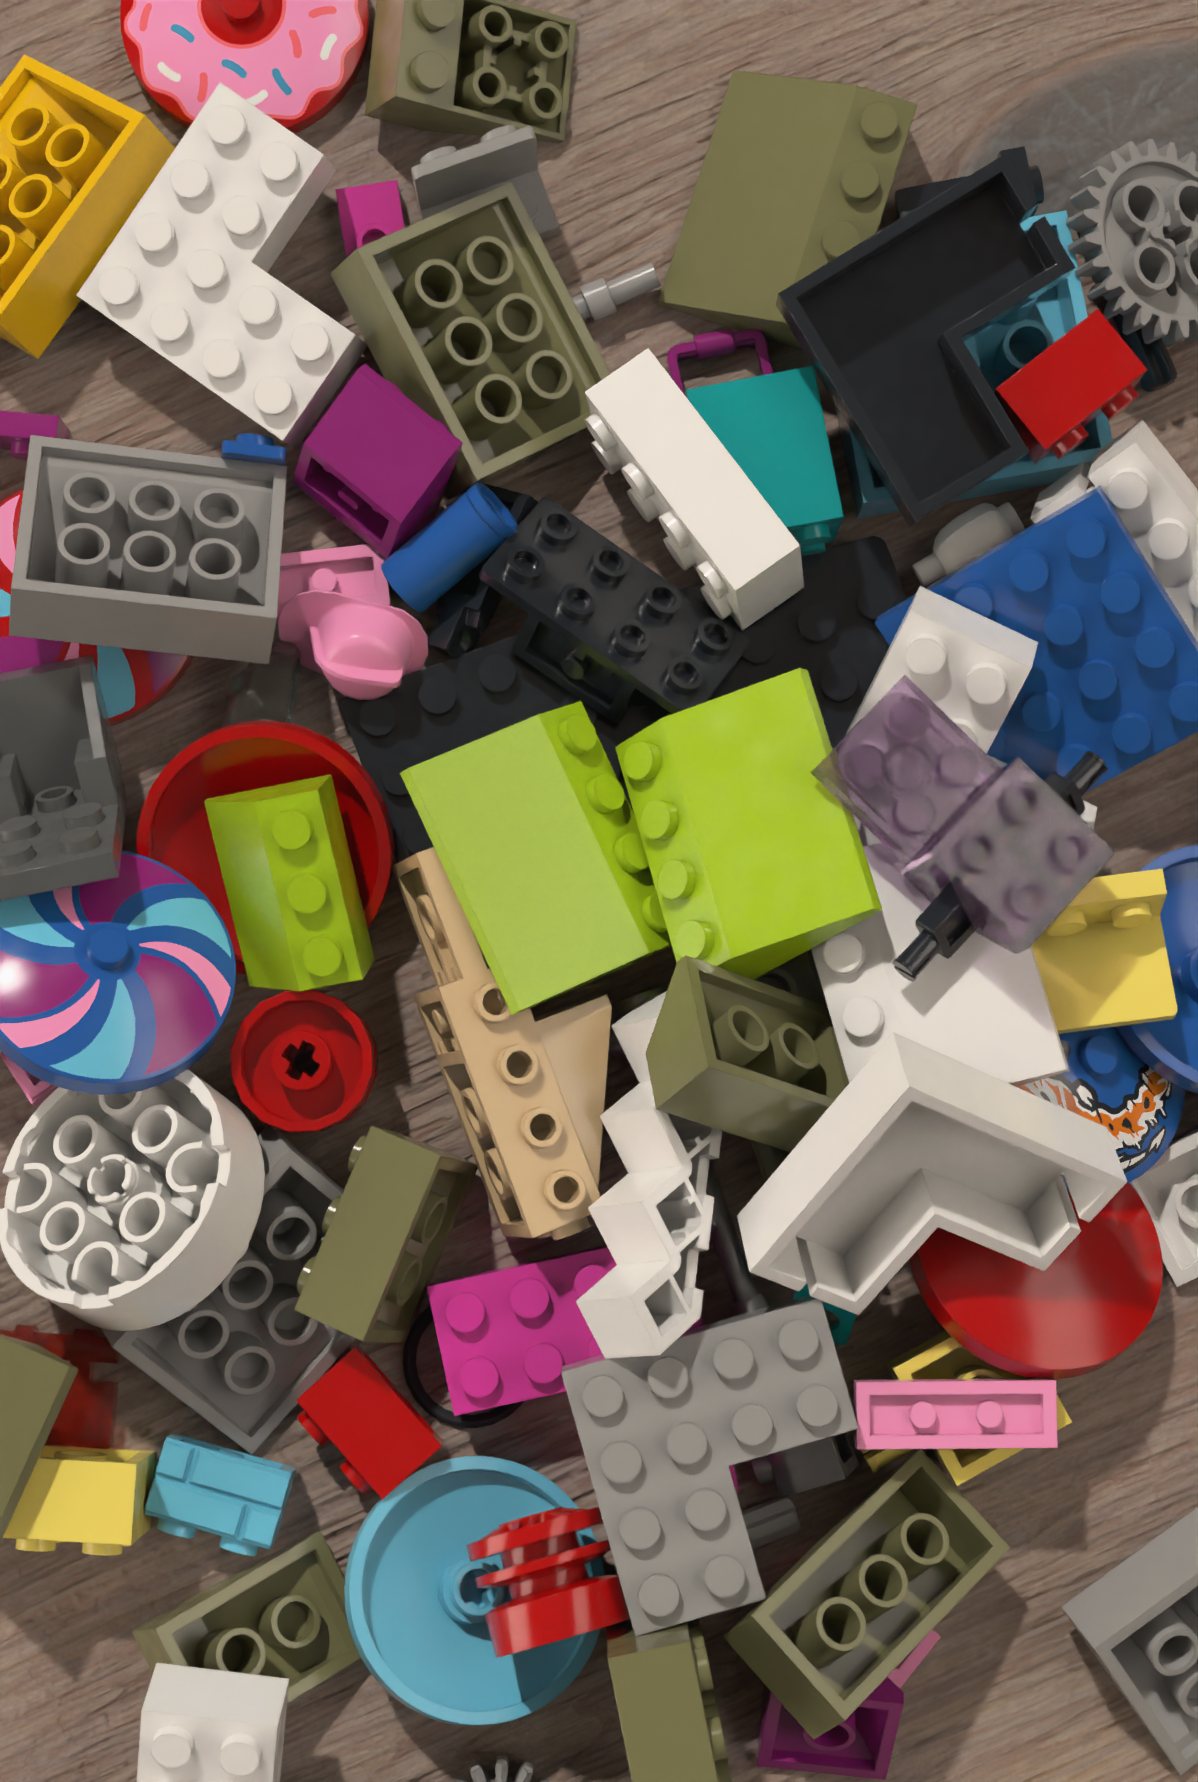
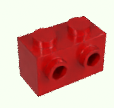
(1070, 386)
(367, 1423)

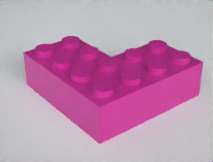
(516, 1327)

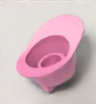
(353, 641)

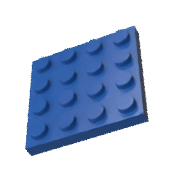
(1111, 648)

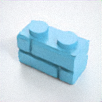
(219, 1493)

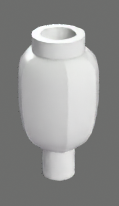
(967, 539)

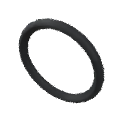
(426, 1401)

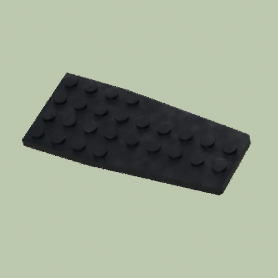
(460, 700)

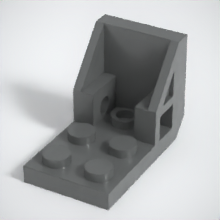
(57, 780)

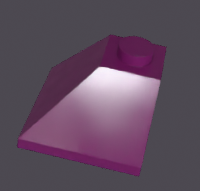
(853, 1748)

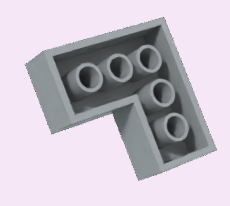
(670, 1428)

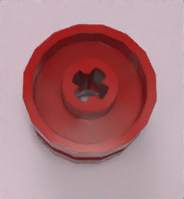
(267, 1055)

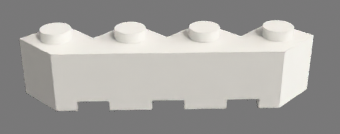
(653, 1215)

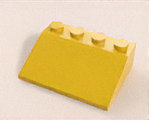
(66, 189)

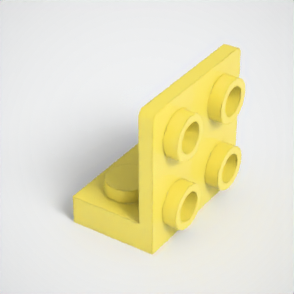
(1109, 955)

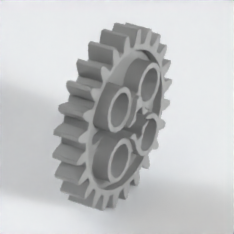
(1142, 239)

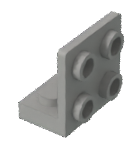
(501, 157)

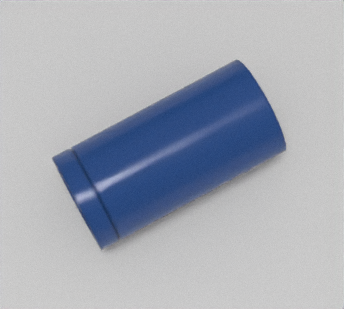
(449, 547)

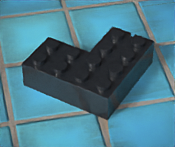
(893, 326)

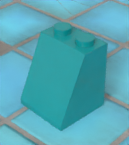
(782, 445)

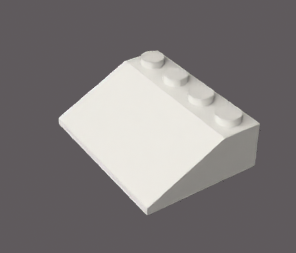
(973, 1007)

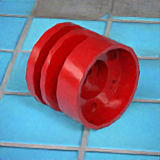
(547, 1580)

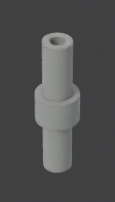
(601, 298)

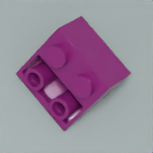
(378, 462)

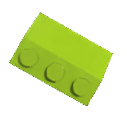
(291, 885)

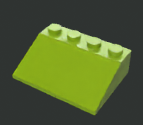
(740, 832)
(542, 854)

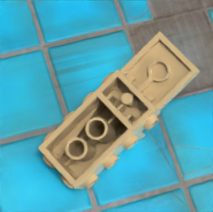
(518, 1082)

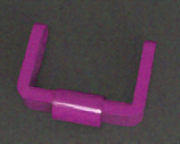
(718, 344)

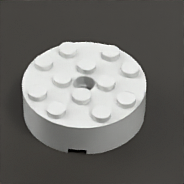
(131, 1200)

